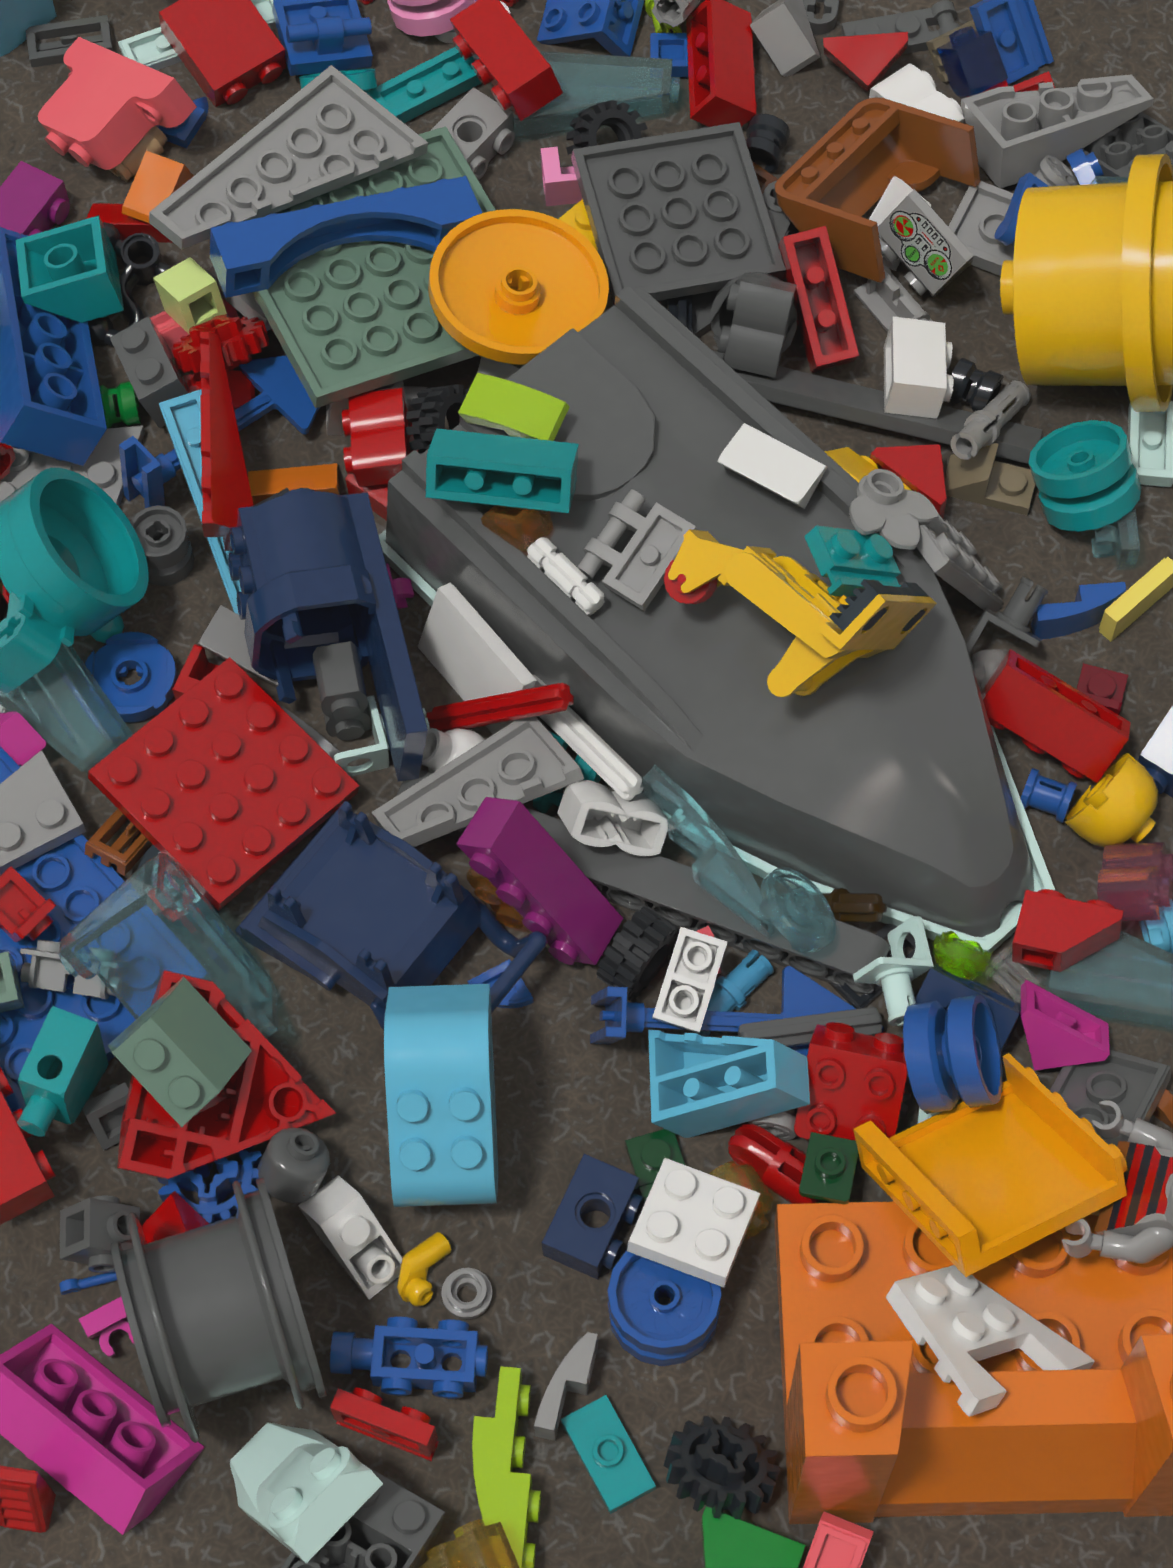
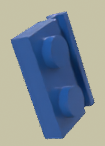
(1016, 34)

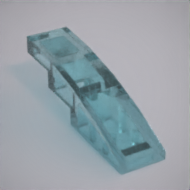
(717, 864)

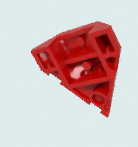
(250, 1108)

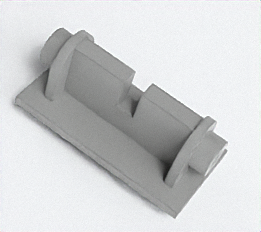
(889, 300)
(50, 974)

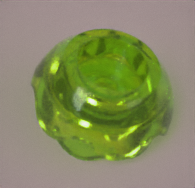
(960, 957)

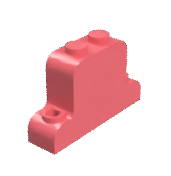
(109, 105)

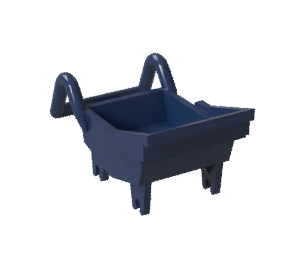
(375, 915)

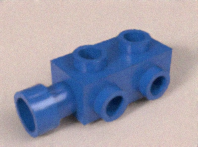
(427, 1353)

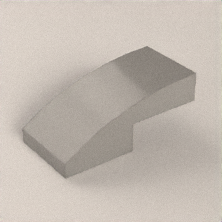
(572, 1376)

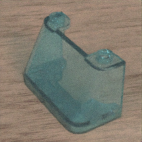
(166, 924)

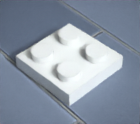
(693, 1222)

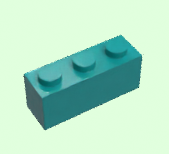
(501, 470)

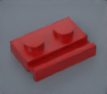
(403, 1429)

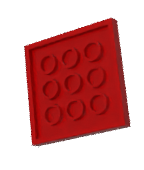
(223, 782)

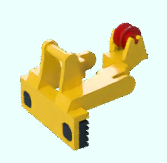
(826, 627)

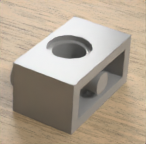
(479, 129)

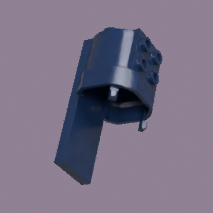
(320, 579)

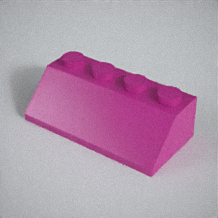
(89, 1429)

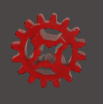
(237, 338)

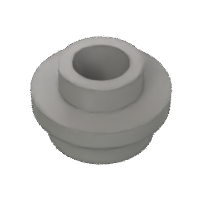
(459, 1279)

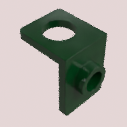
(829, 1168)

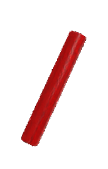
(501, 708)

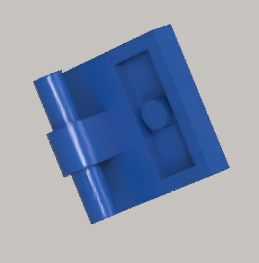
(322, 35)

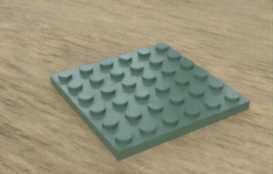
(364, 308)

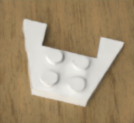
(972, 1323)

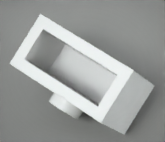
(916, 368)

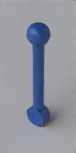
(75, 1285)

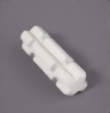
(566, 575)

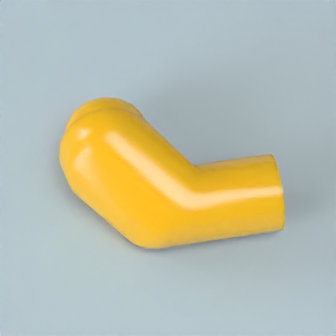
(414, 1269)

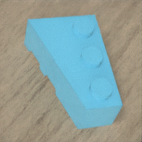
(722, 1081)

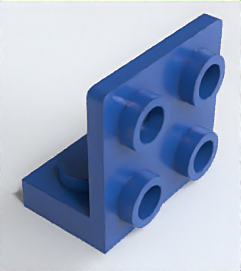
(607, 21)

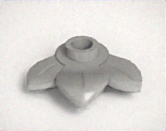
(890, 509)

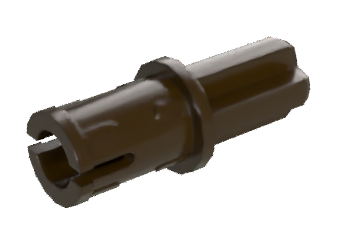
(856, 906)

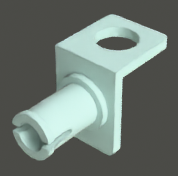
(376, 753)
(897, 971)

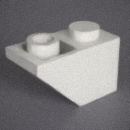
(353, 1235)

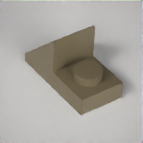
(990, 481)

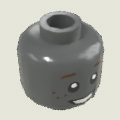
(294, 1165)

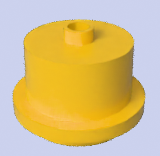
(1096, 284)

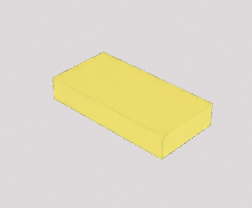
(1137, 599)

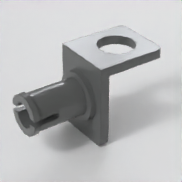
(1015, 615)

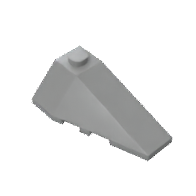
(1026, 126)

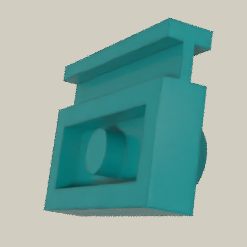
(851, 557)

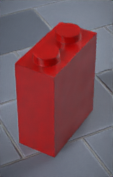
(223, 46)

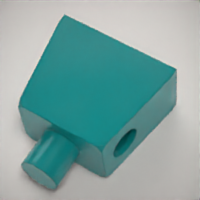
(60, 1071)

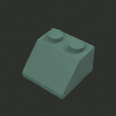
(181, 1051)

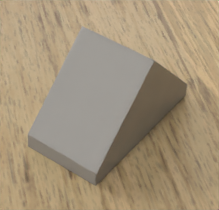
(786, 35)

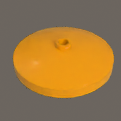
(515, 283)

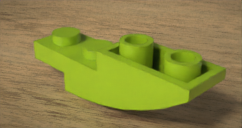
(496, 1451)

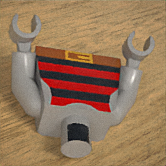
(1141, 1222)

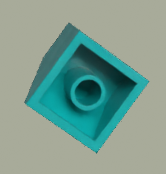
(70, 271)

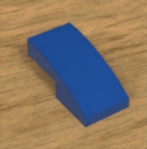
(1071, 617)

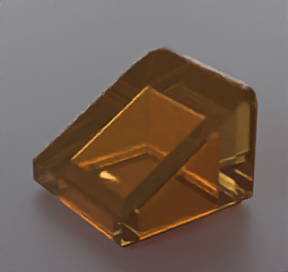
(518, 525)

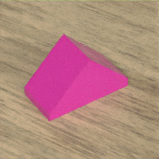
(1060, 1031)

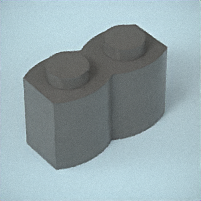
(758, 324)
(342, 690)

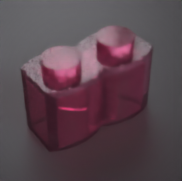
(1137, 879)

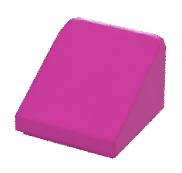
(19, 737)

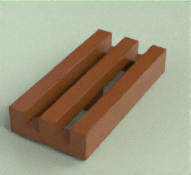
(97, 844)

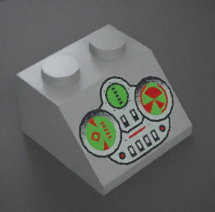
(923, 245)

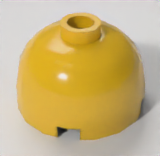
(1117, 805)

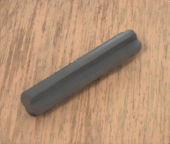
(799, 1030)

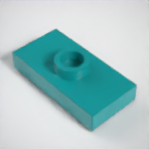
(608, 1454)

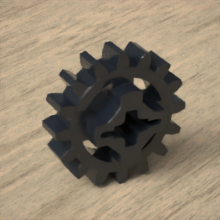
(721, 1467)

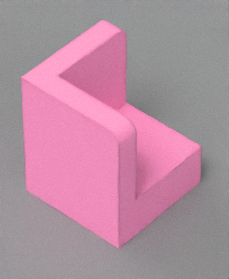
(558, 182)

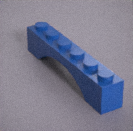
(259, 250)

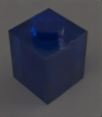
(972, 61)

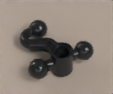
(141, 274)

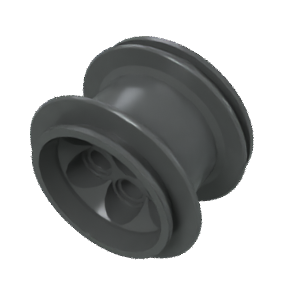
(215, 1311)

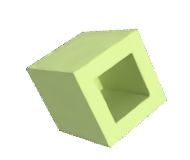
(189, 294)

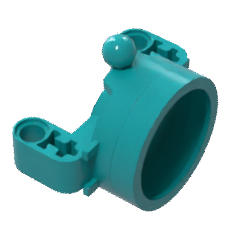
(67, 570)

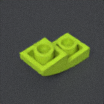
(513, 408)

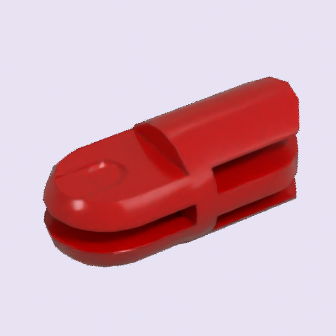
(775, 1161)

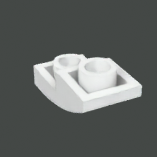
(689, 980)

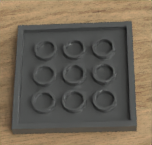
(677, 211)

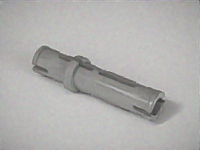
(984, 425)

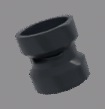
(766, 139)
(974, 385)

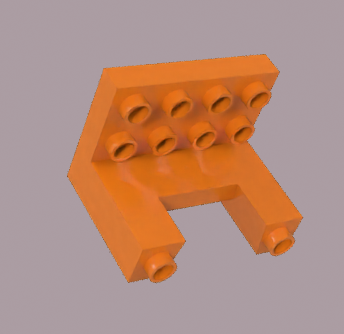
(884, 1433)

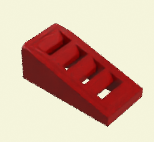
(25, 1500)

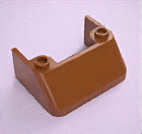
(855, 165)

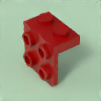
(852, 1082)

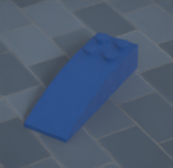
(46, 374)

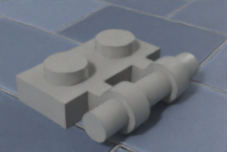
(642, 564)

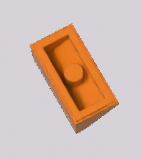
(316, 477)

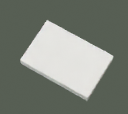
(470, 651)

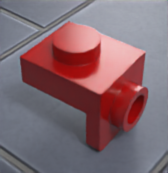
(22, 907)

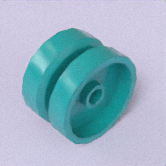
(1085, 475)

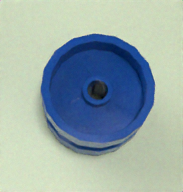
(952, 1054)
(656, 1331)

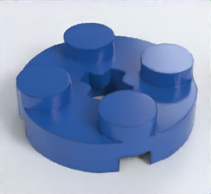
(152, 663)

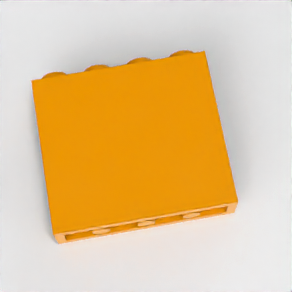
(997, 1172)

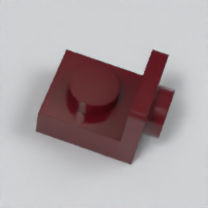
(1103, 686)

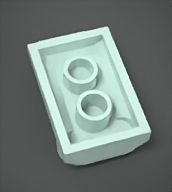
(300, 1486)

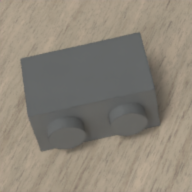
(149, 366)

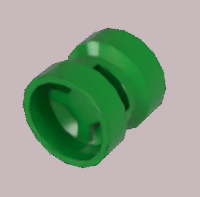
(127, 405)

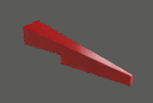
(223, 464)

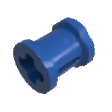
(1048, 795)

